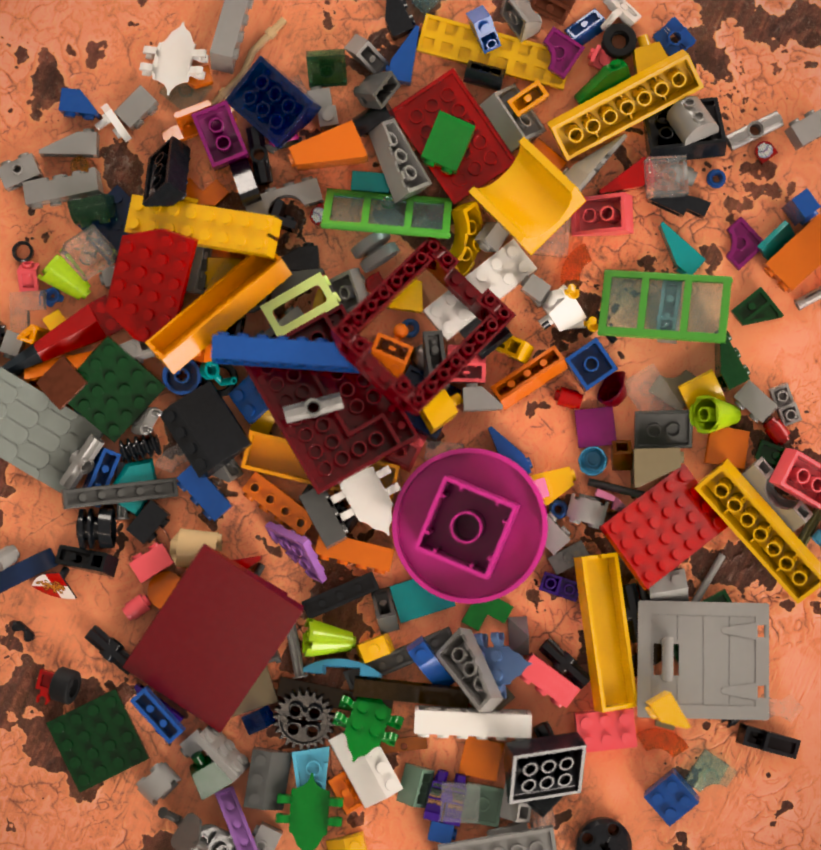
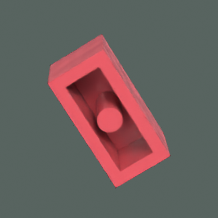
(152, 562)

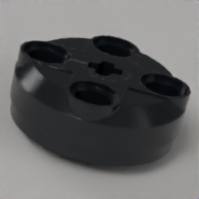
(601, 838)

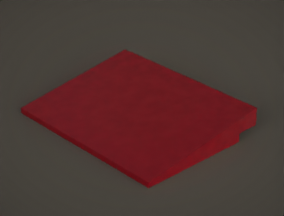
(342, 440)
(213, 637)

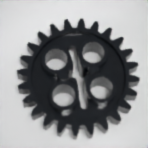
(305, 702)

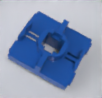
(682, 34)

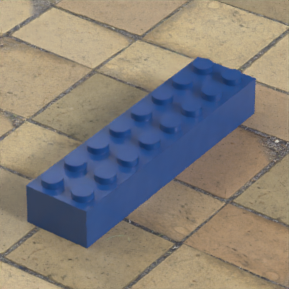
(278, 353)

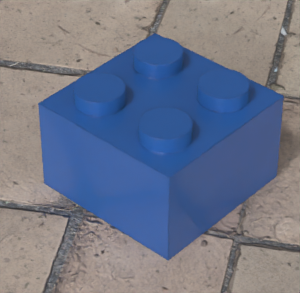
(590, 364)
(671, 797)

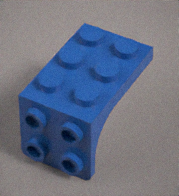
(248, 400)

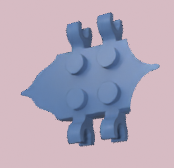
(501, 660)

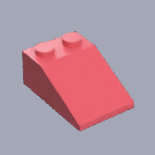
(604, 216)

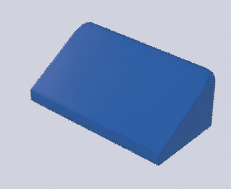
(586, 27)

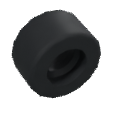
(619, 29)
(65, 685)

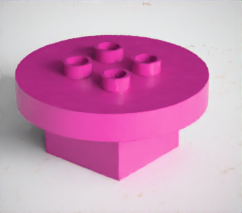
(470, 525)

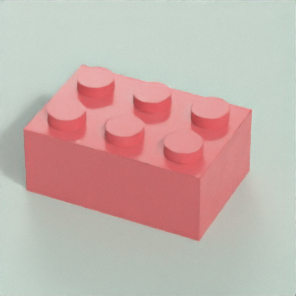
(798, 477)
(549, 681)
(606, 729)

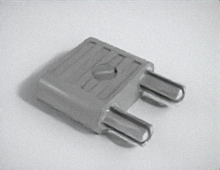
(144, 423)

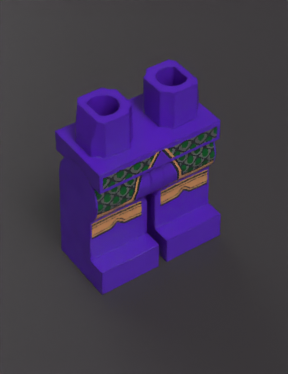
(432, 808)

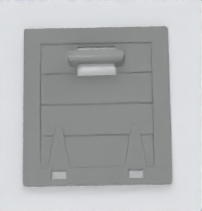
(717, 657)

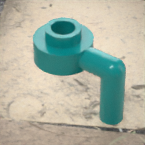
(213, 373)

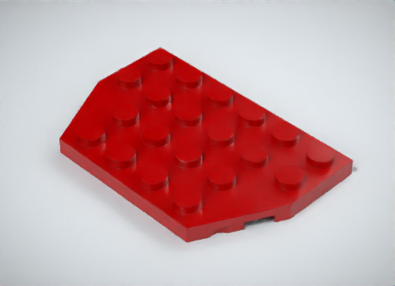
(150, 280)

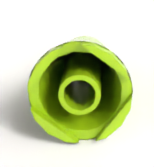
(64, 278)
(712, 414)
(325, 639)

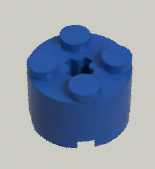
(189, 384)

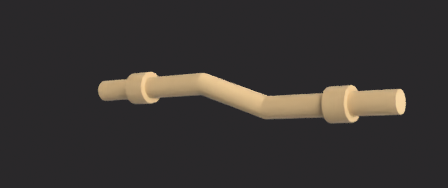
(270, 33)

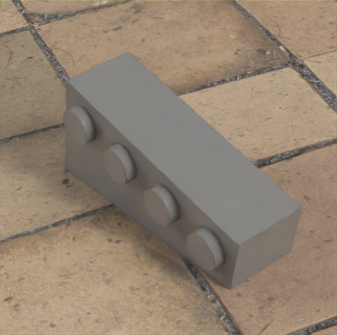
(229, 34)
(398, 161)
(62, 188)
(470, 670)

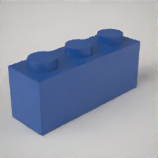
(801, 208)
(103, 470)
(204, 493)
(157, 714)

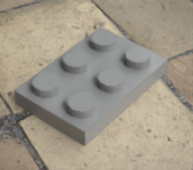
(223, 752)

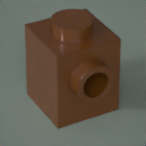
(621, 455)

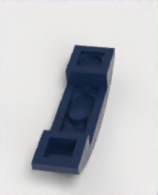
(27, 569)

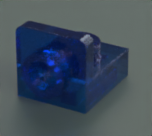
(258, 720)

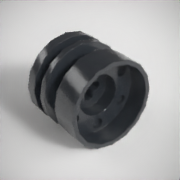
(93, 528)

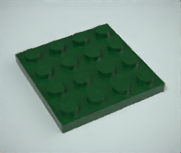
(116, 389)
(98, 740)

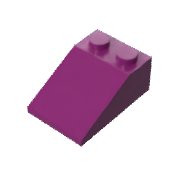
(220, 135)

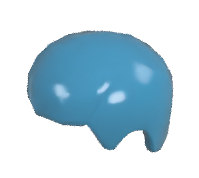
(592, 461)

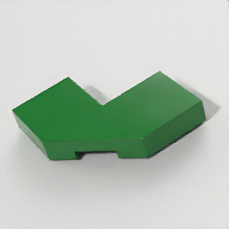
(477, 612)

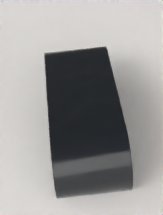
(245, 182)

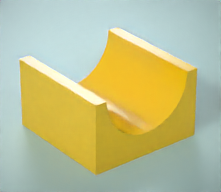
(530, 198)

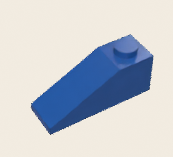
(403, 60)
(507, 449)
(429, 663)

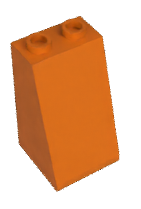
(329, 149)
(797, 257)

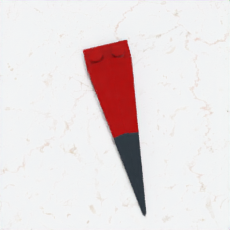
(81, 329)

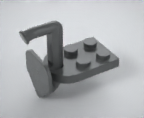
(194, 836)

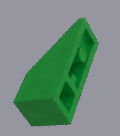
(605, 79)

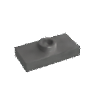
(564, 559)

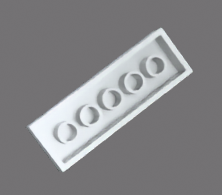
(498, 274)
(471, 722)

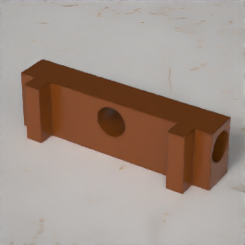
(412, 742)

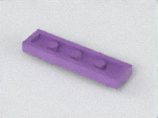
(235, 819)

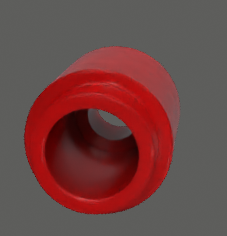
(568, 398)
(776, 431)

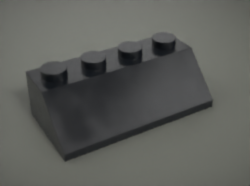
(167, 174)

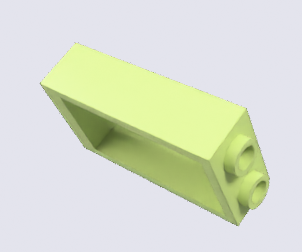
(323, 282)

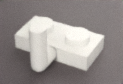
(620, 9)
(110, 117)

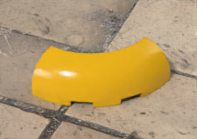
(467, 225)

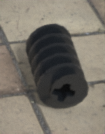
(140, 448)

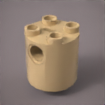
(188, 542)

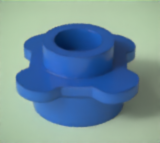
(57, 296)

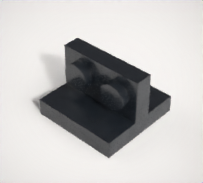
(288, 222)

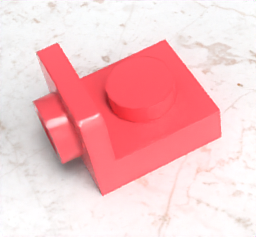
(599, 58)
(27, 276)

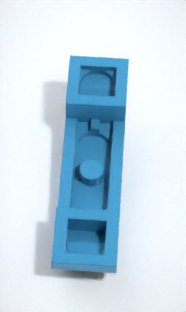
(320, 667)

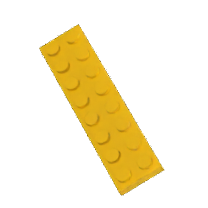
(458, 44)

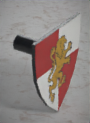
(54, 584)

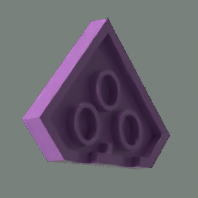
(298, 549)

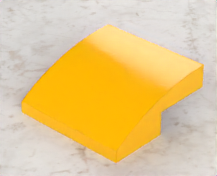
(701, 385)

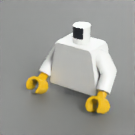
(565, 311)

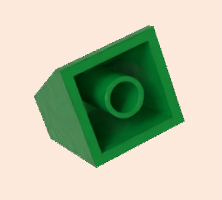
(447, 143)

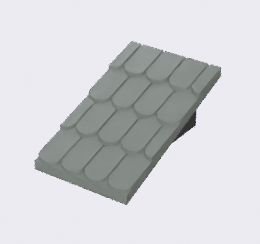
(37, 433)

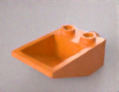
(391, 356)

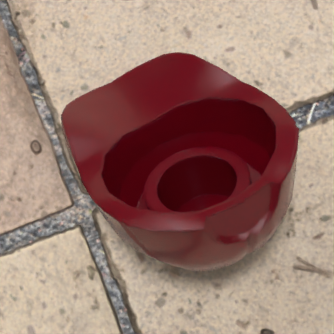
(613, 389)

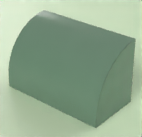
(416, 785)

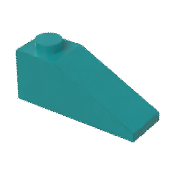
(683, 256)

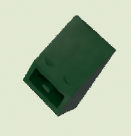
(728, 367)

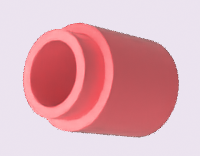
(137, 607)

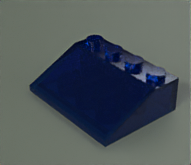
(272, 102)

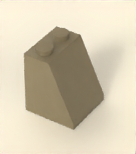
(653, 463)

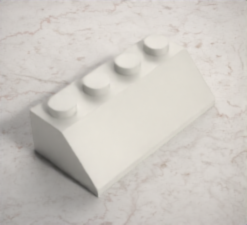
(369, 774)

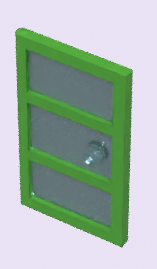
(379, 214)
(665, 306)

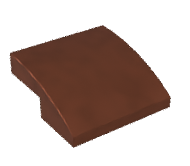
(553, 9)
(62, 382)

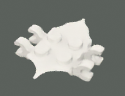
(174, 59)
(368, 498)

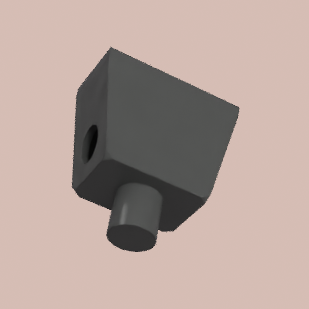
(377, 89)

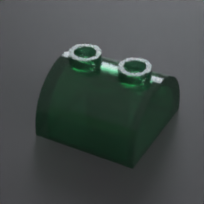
(326, 67)
(91, 209)

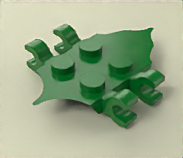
(366, 724)
(309, 813)

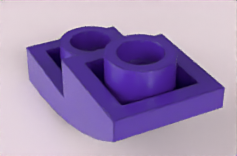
(559, 586)

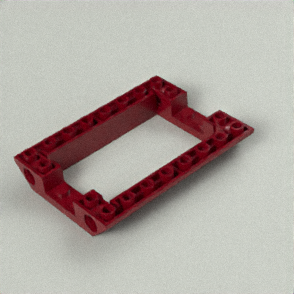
(441, 264)

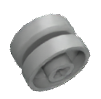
(377, 252)

